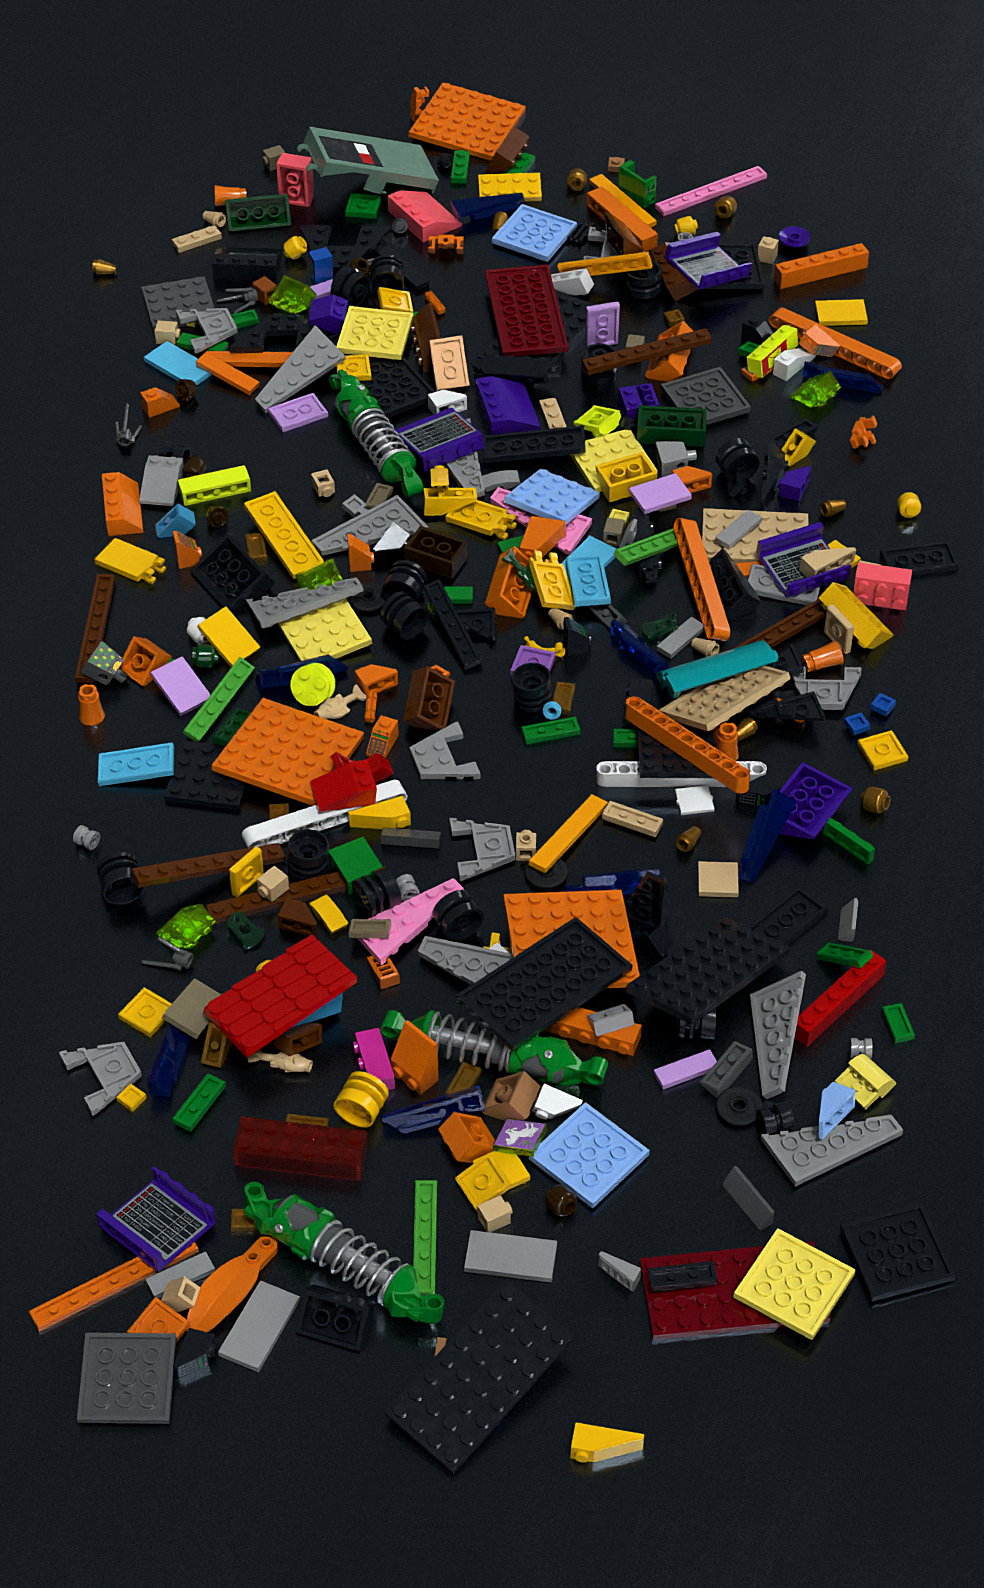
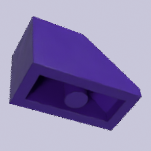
(794, 483)

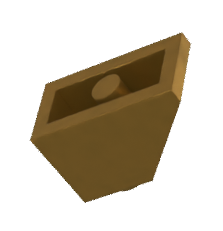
(215, 1047)

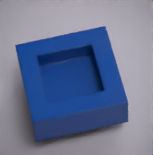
(883, 704)
(857, 724)

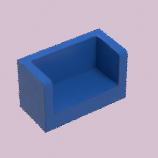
(322, 265)

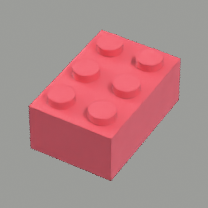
(295, 179)
(882, 585)

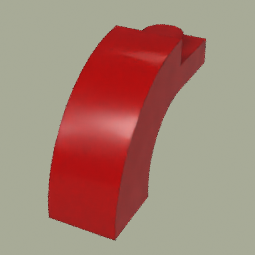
(378, 764)

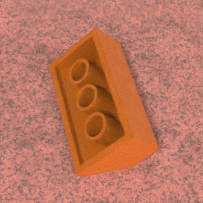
(672, 365)
(121, 504)
(507, 589)

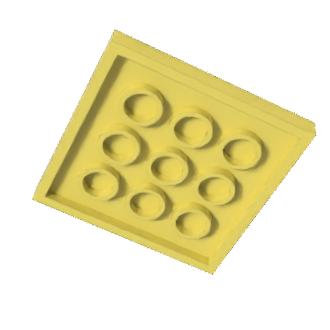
(375, 332)
(606, 449)
(326, 631)
(794, 1283)

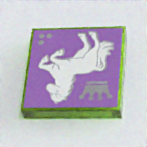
(520, 1137)

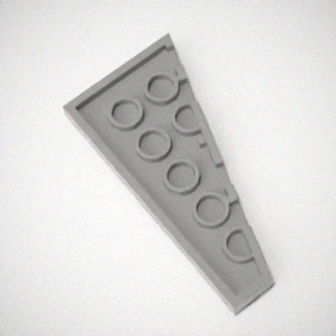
(306, 364)
(467, 472)
(369, 526)
(300, 601)
(462, 960)
(775, 1022)
(806, 1155)

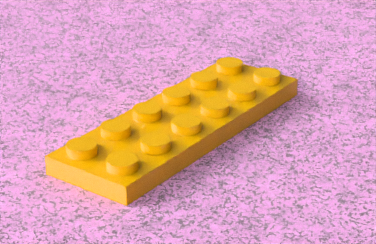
(283, 533)

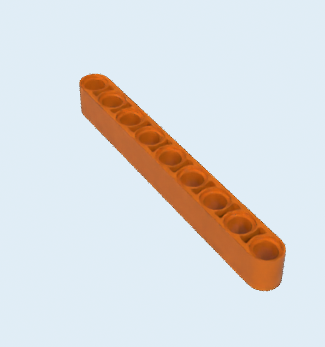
(849, 348)
(701, 580)
(687, 745)

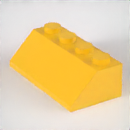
(867, 626)

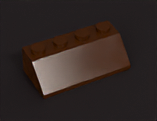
(620, 237)
(675, 281)
(424, 329)

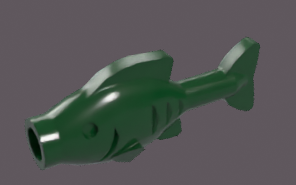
(523, 572)

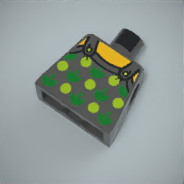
(104, 665)

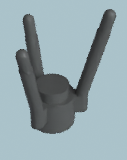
(249, 295)
(125, 436)
(181, 957)

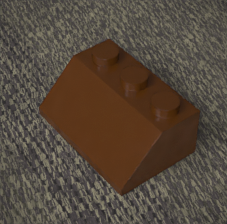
(508, 152)
(429, 699)

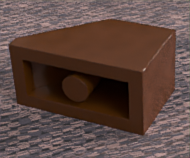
(297, 918)
(299, 1038)

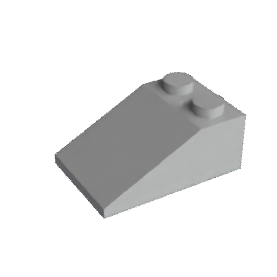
(161, 480)

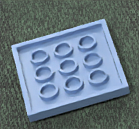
(534, 232)
(552, 496)
(589, 1154)

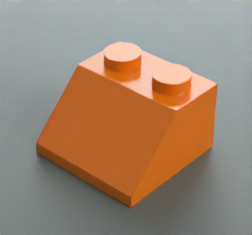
(142, 659)
(467, 1137)

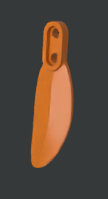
(230, 1285)

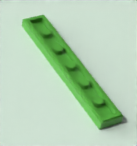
(646, 547)
(218, 700)
(425, 1235)

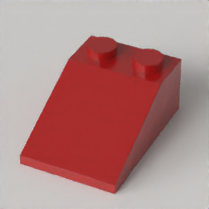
(345, 787)

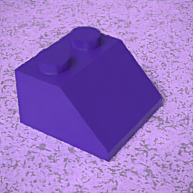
(328, 313)

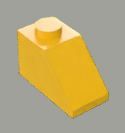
(797, 446)

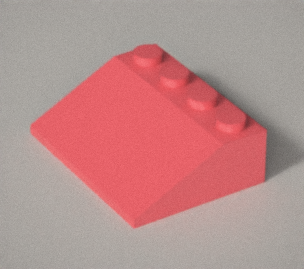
(422, 214)

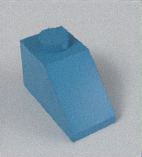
(177, 519)

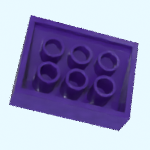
(505, 405)
(816, 801)

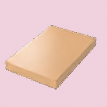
(449, 363)

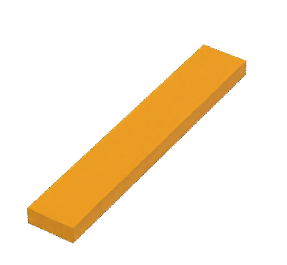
(601, 180)
(610, 264)
(568, 833)

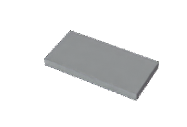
(766, 586)
(510, 1256)
(259, 1326)

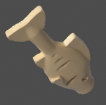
(336, 707)
(288, 1063)

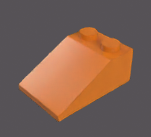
(415, 1059)

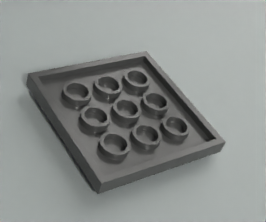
(166, 298)
(707, 391)
(127, 1378)

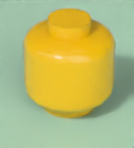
(687, 225)
(295, 247)
(909, 505)

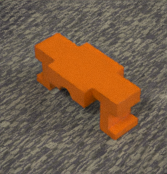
(417, 99)
(445, 242)
(859, 433)

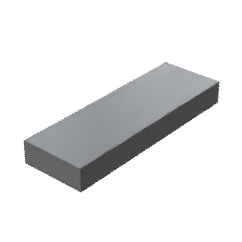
(738, 529)
(680, 638)
(193, 1269)

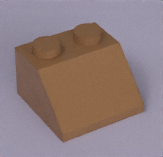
(512, 1097)

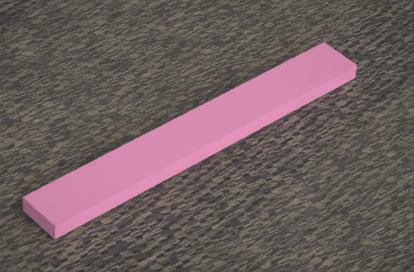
(710, 191)

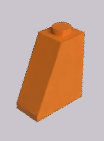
(542, 535)

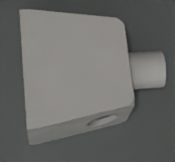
(672, 456)

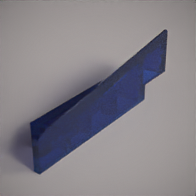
(486, 206)
(845, 378)
(637, 647)
(283, 674)
(764, 833)
(623, 880)
(168, 1062)
(435, 1110)

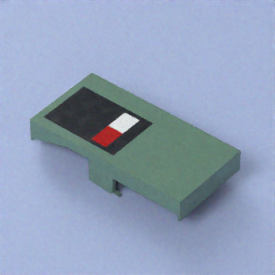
(380, 158)

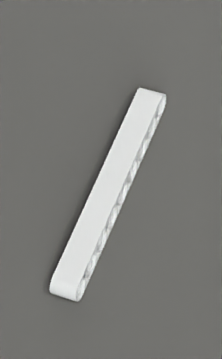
(628, 775)
(282, 828)

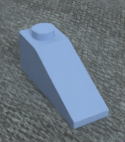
(835, 1105)

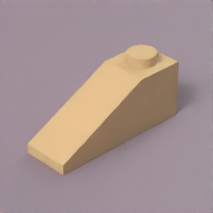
(826, 560)

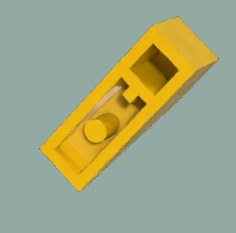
(439, 477)
(444, 500)
(385, 814)
(600, 1443)

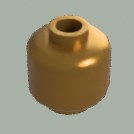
(576, 179)
(725, 206)
(875, 800)

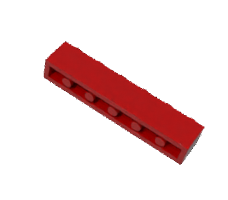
(838, 999)

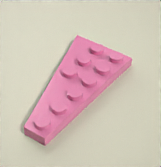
(575, 528)
(407, 920)

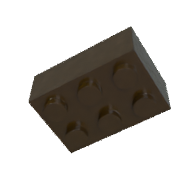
(436, 552)

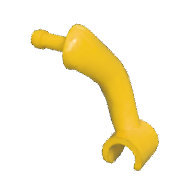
(558, 647)

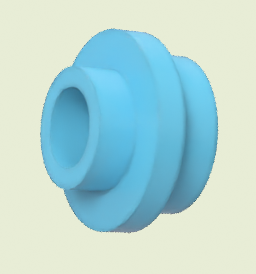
(552, 715)

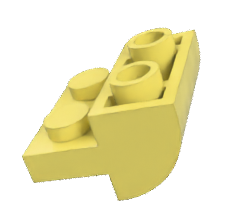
(866, 1079)

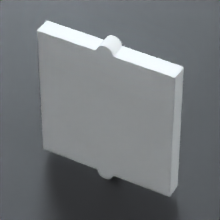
(694, 800)

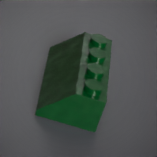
(258, 212)
(671, 425)

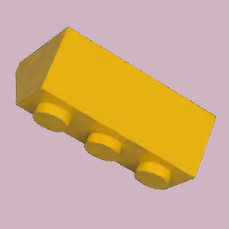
(624, 473)

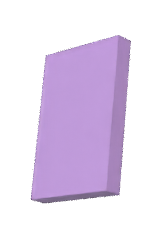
(602, 324)
(297, 412)
(660, 493)
(181, 686)

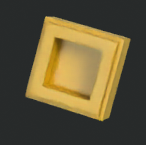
(131, 1097)

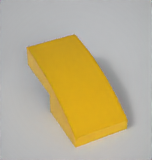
(329, 913)

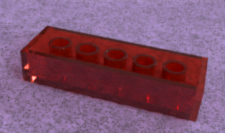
(300, 1148)

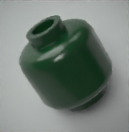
(204, 656)

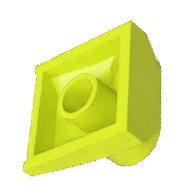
(599, 420)

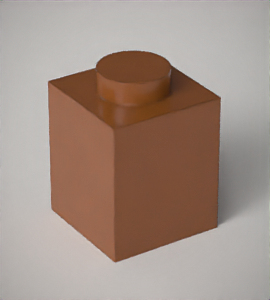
(264, 288)

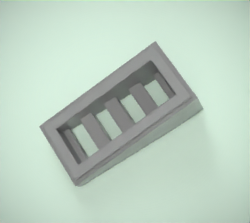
(620, 1270)

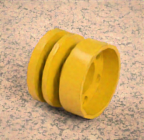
(361, 1099)

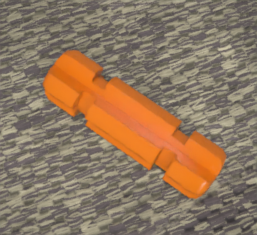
(437, 305)
(370, 707)

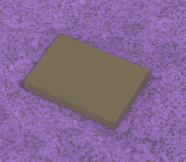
(188, 1009)

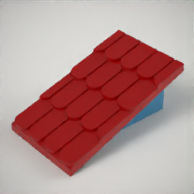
(285, 993)

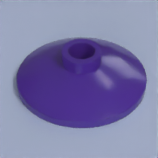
(794, 236)

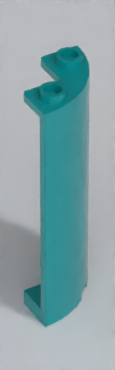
(716, 667)

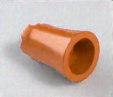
(224, 193)
(823, 657)
(90, 706)
(727, 740)

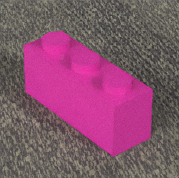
(373, 1056)

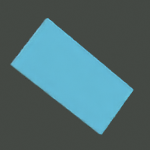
(176, 363)
(593, 546)
(588, 580)
(136, 764)

